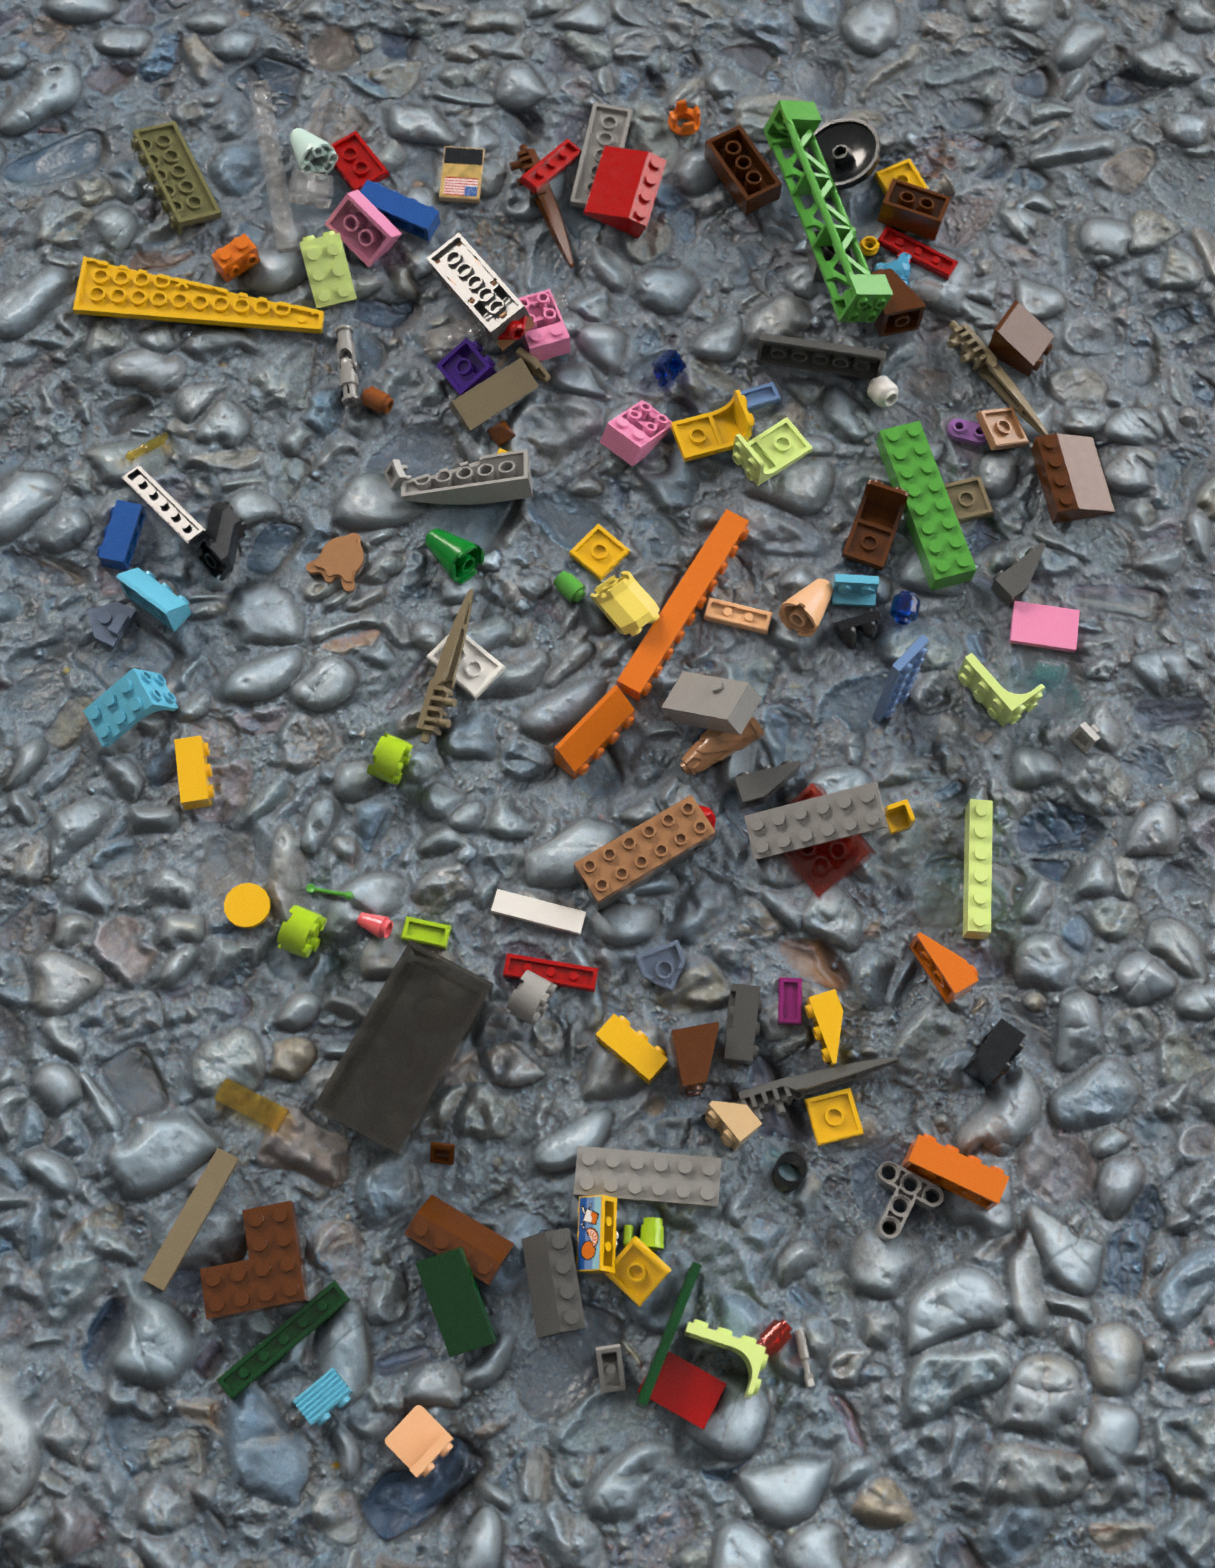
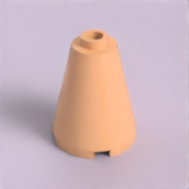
(806, 607)

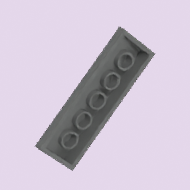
(820, 356)

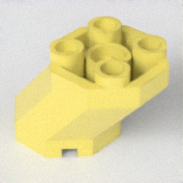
(625, 603)

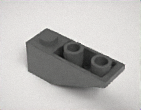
(1015, 580)
(760, 785)

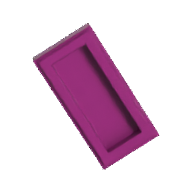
(790, 1001)

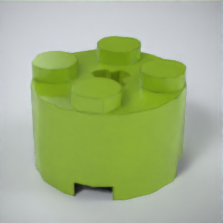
(389, 758)
(301, 932)

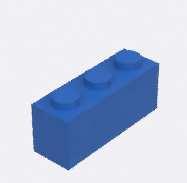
(121, 535)

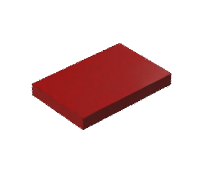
(357, 162)
(686, 1390)

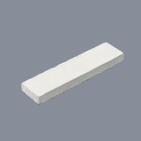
(538, 912)

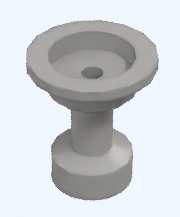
(945, 186)

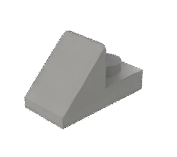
(610, 1368)

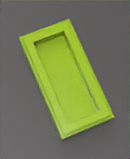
(426, 932)

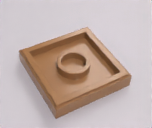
(1002, 428)

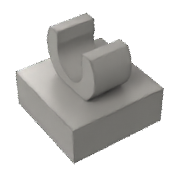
(396, 474)
(1085, 736)

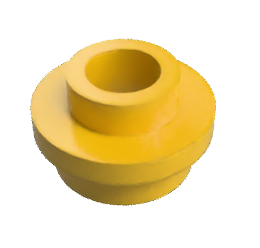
(869, 241)

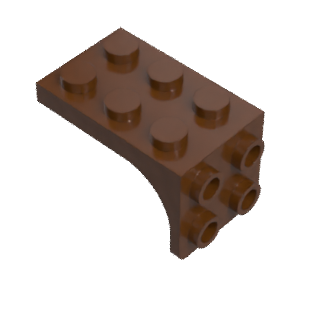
(875, 524)

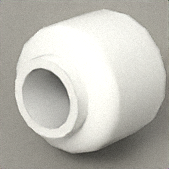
(882, 391)

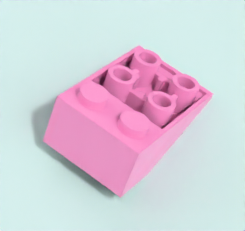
(549, 335)
(635, 432)

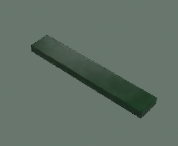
(668, 1335)
(283, 1340)

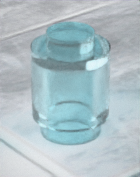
(1050, 670)

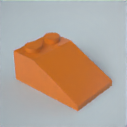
(947, 970)

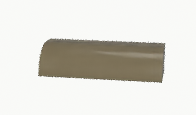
(493, 395)

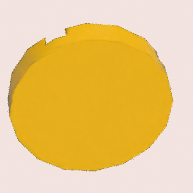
(247, 905)

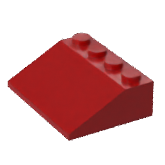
(625, 189)

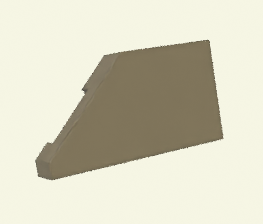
(533, 365)

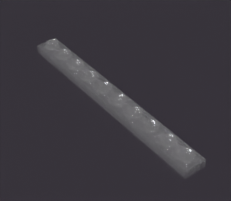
(273, 167)

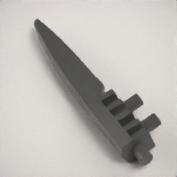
(798, 1087)

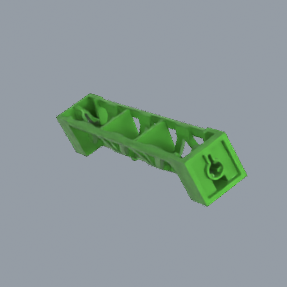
(793, 127)

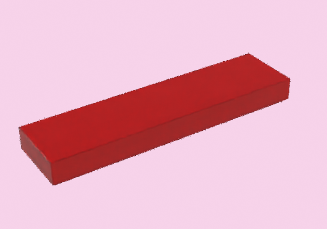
(550, 166)
(921, 254)
(558, 973)

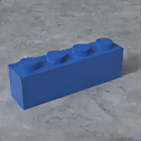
(403, 211)

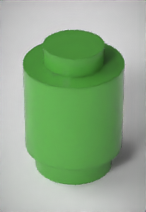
(569, 587)

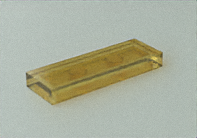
(251, 1104)

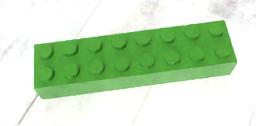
(928, 507)

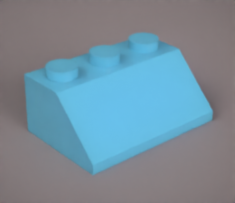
(154, 597)

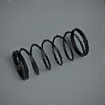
(792, 1158)

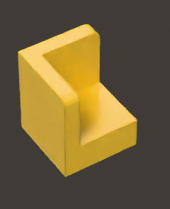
(899, 816)

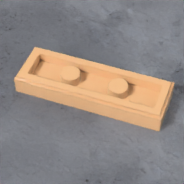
(737, 616)

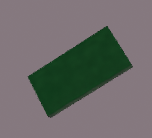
(456, 1301)

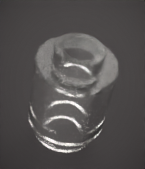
(927, 289)

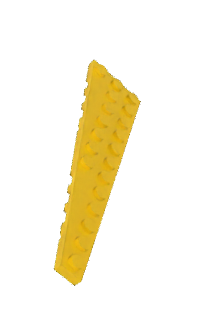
(140, 295)

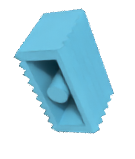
(322, 1397)

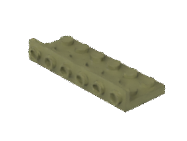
(174, 175)

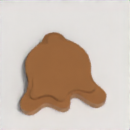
(340, 560)

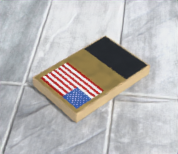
(462, 175)

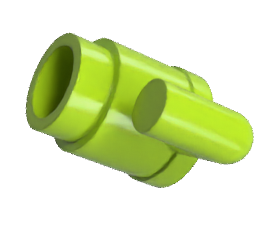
(651, 1233)

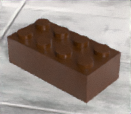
(742, 169)

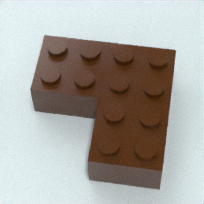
(270, 1276)

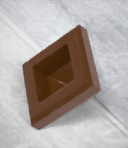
(501, 433)
(442, 1153)

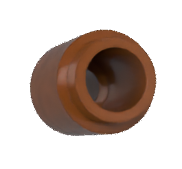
(377, 400)

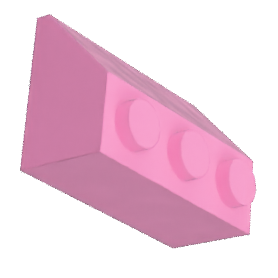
(363, 227)

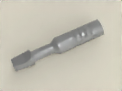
(804, 1356)

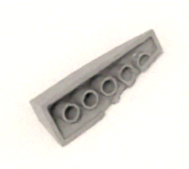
(490, 480)

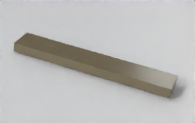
(191, 1219)

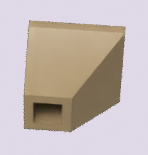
(733, 1122)

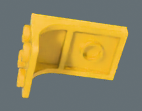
(713, 431)

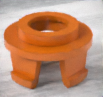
(683, 112)

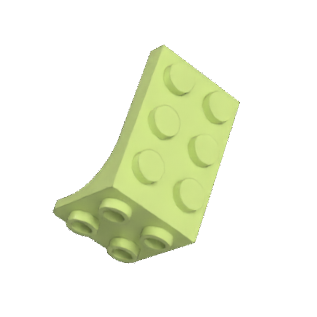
(327, 269)
(770, 451)
(1000, 703)
(745, 1347)

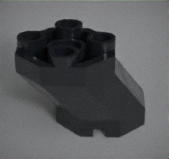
(221, 544)

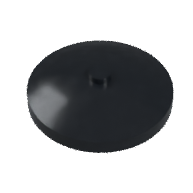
(849, 149)

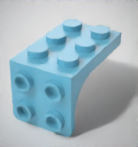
(127, 703)

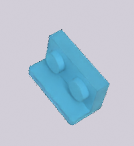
(855, 590)

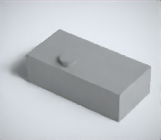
(711, 702)

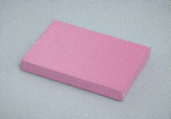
(1044, 626)

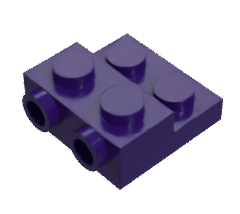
(466, 366)

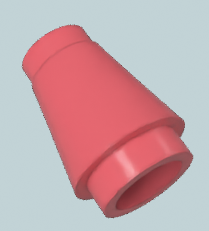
(376, 924)

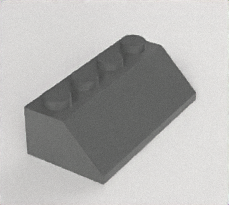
(553, 1283)

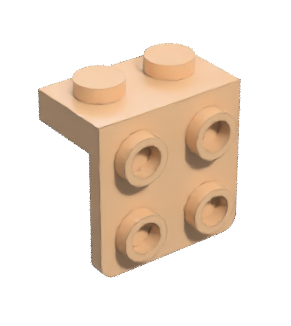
(419, 1441)

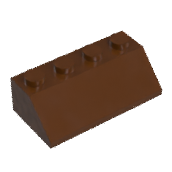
(444, 1228)

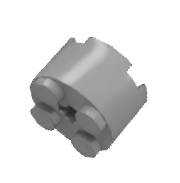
(531, 998)

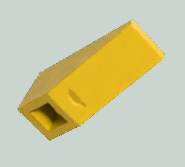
(827, 1017)

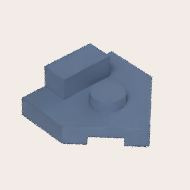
(110, 622)
(662, 964)

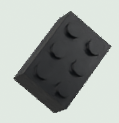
(995, 1053)

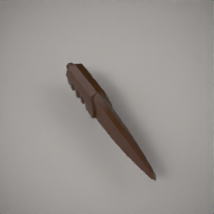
(546, 202)

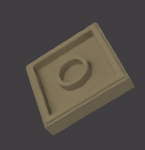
(969, 499)

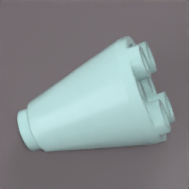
(312, 152)

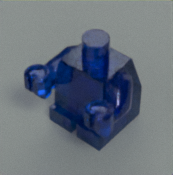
(667, 365)

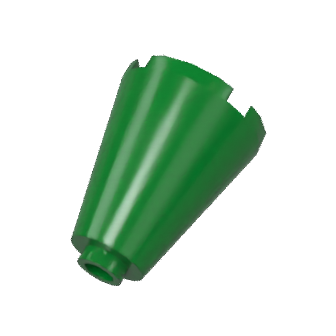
(455, 554)

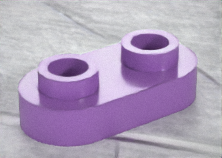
(967, 433)

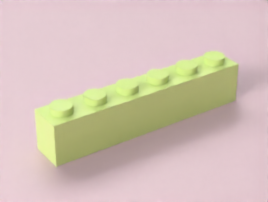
(977, 869)

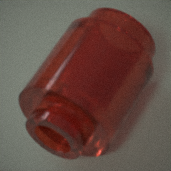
(775, 1336)

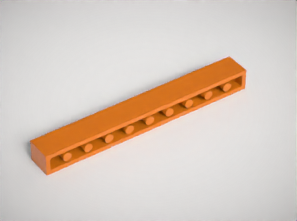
(682, 605)

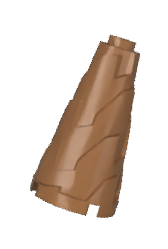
(717, 746)

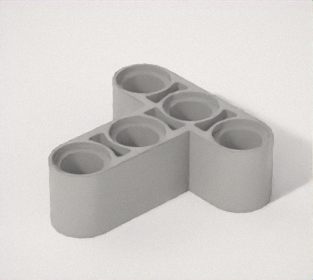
(905, 1197)

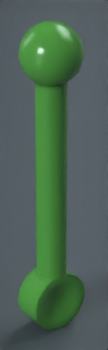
(311, 889)

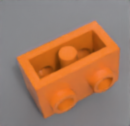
(235, 257)

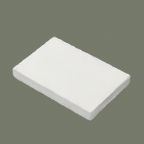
(476, 667)

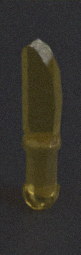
(148, 446)

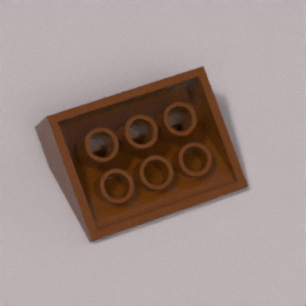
(1071, 477)

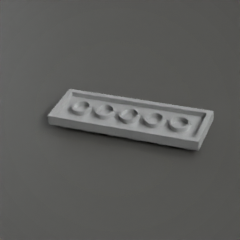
(606, 127)
(816, 821)
(648, 1176)

